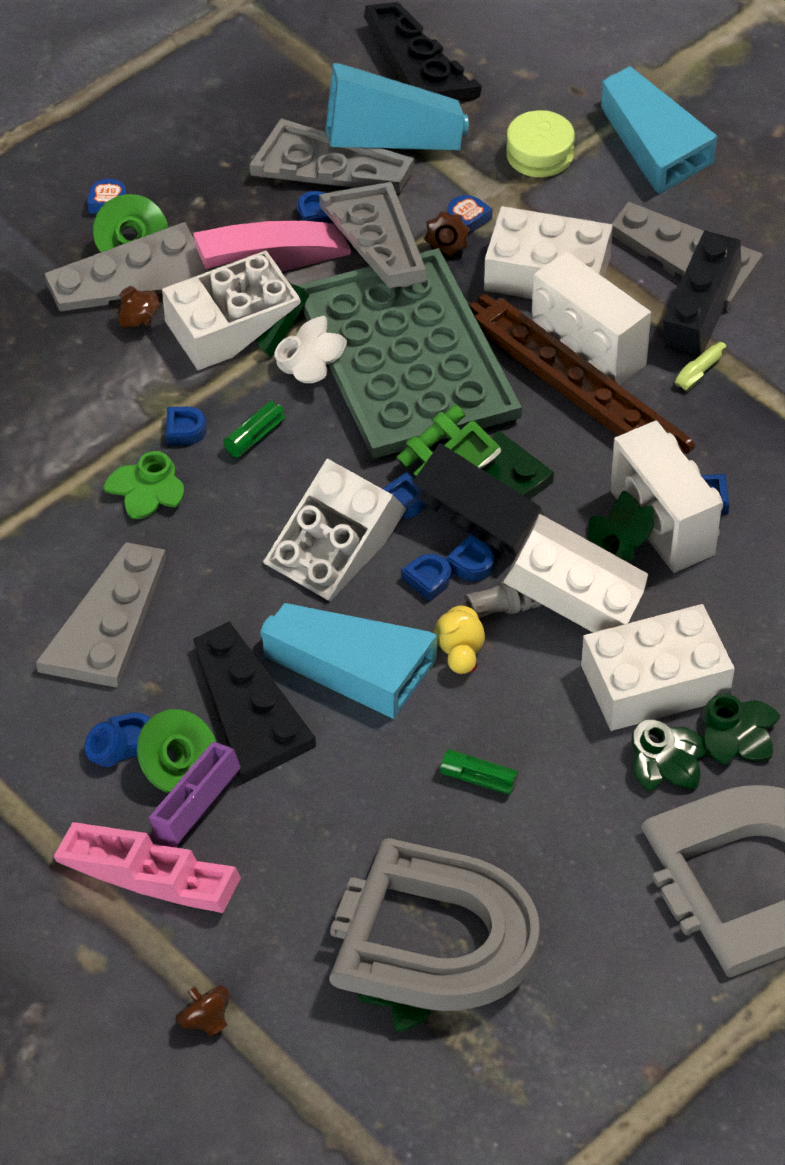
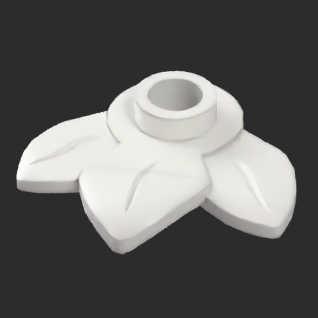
(310, 351)

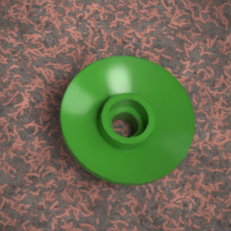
(126, 212)
(177, 731)

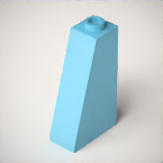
(390, 114)
(656, 130)
(351, 654)

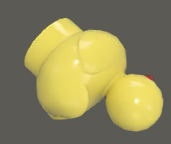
(461, 637)

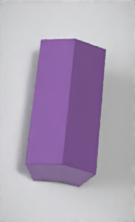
(193, 794)

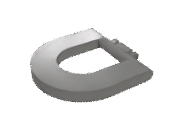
(706, 825)
(424, 979)

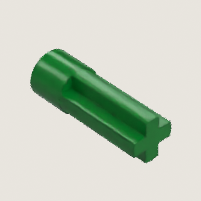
(254, 429)
(479, 772)

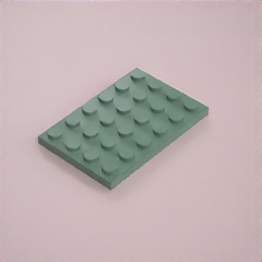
(409, 354)

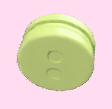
(540, 143)

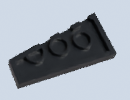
(414, 56)
(250, 704)

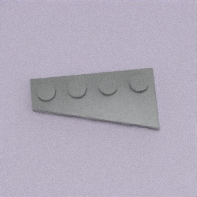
(306, 156)
(378, 231)
(674, 244)
(142, 263)
(106, 623)

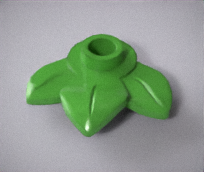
(146, 485)

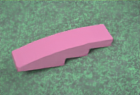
(287, 242)
(146, 868)

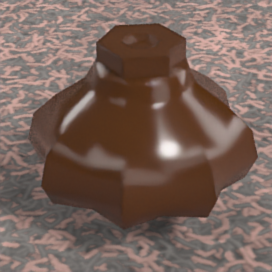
(447, 233)
(137, 307)
(205, 1010)

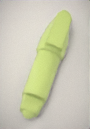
(694, 370)

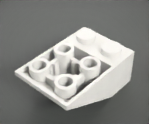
(227, 308)
(334, 531)

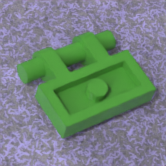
(469, 442)

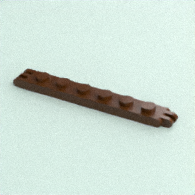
(567, 370)

